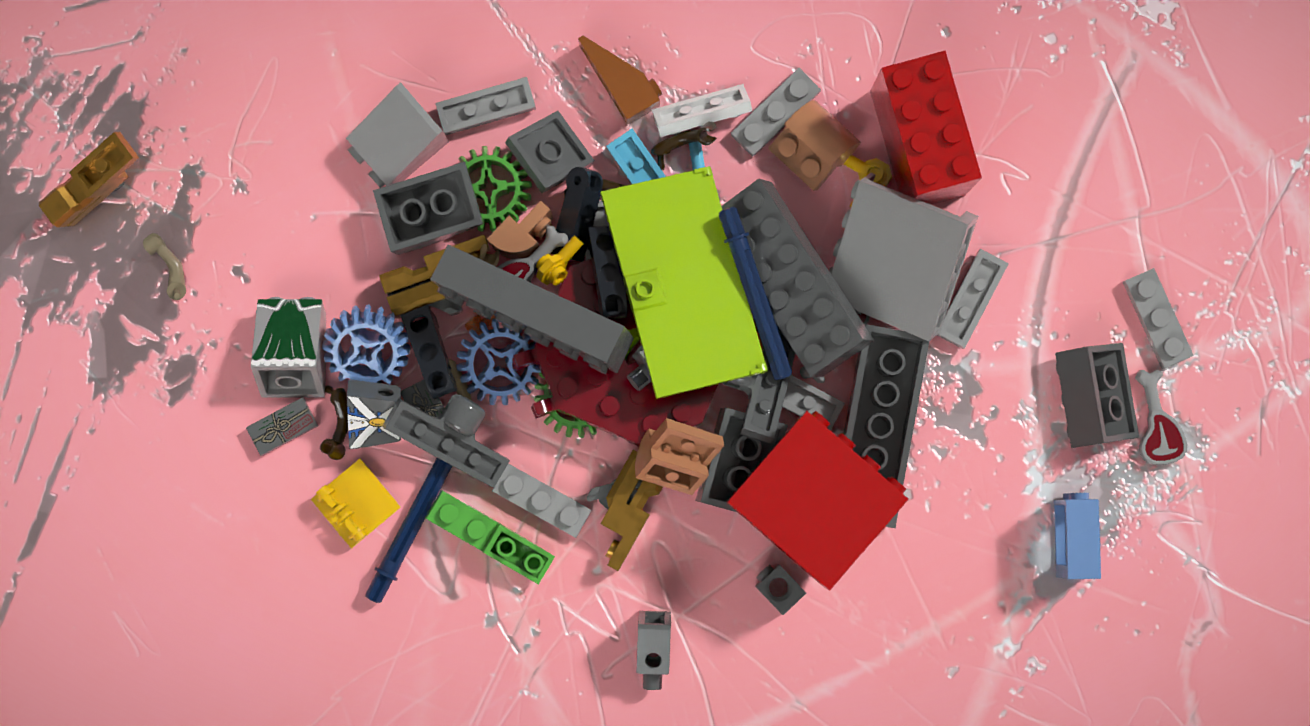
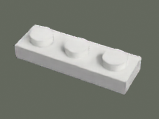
(702, 109)

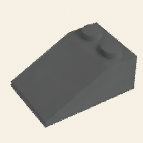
(428, 208)

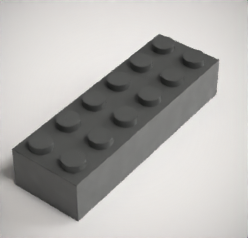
(798, 283)
(531, 308)
(886, 399)

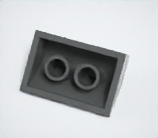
(1096, 395)
(735, 460)

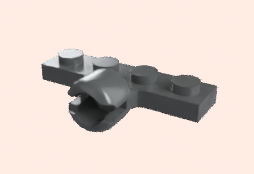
(764, 397)
(449, 436)

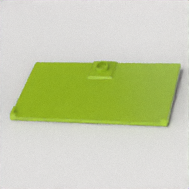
(682, 282)

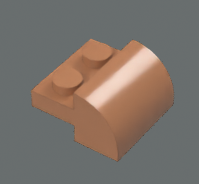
(814, 144)
(518, 240)
(677, 456)

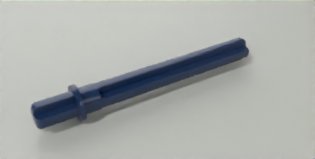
(755, 293)
(410, 527)

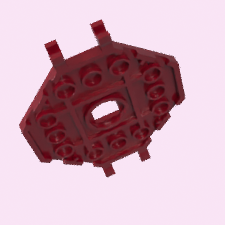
(609, 398)

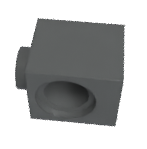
(792, 595)

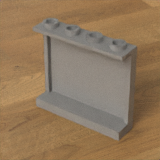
(900, 257)

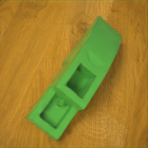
(490, 537)

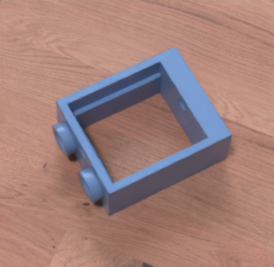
(1077, 537)

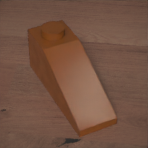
(625, 84)

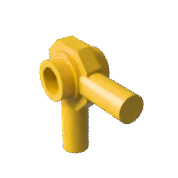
(879, 168)
(553, 268)

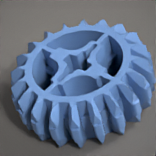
(349, 362)
(489, 372)

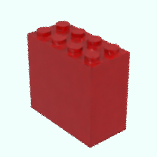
(925, 129)
(818, 499)

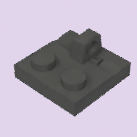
(549, 151)

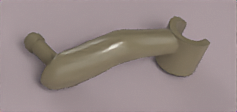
(176, 283)

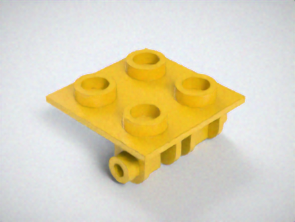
(355, 503)

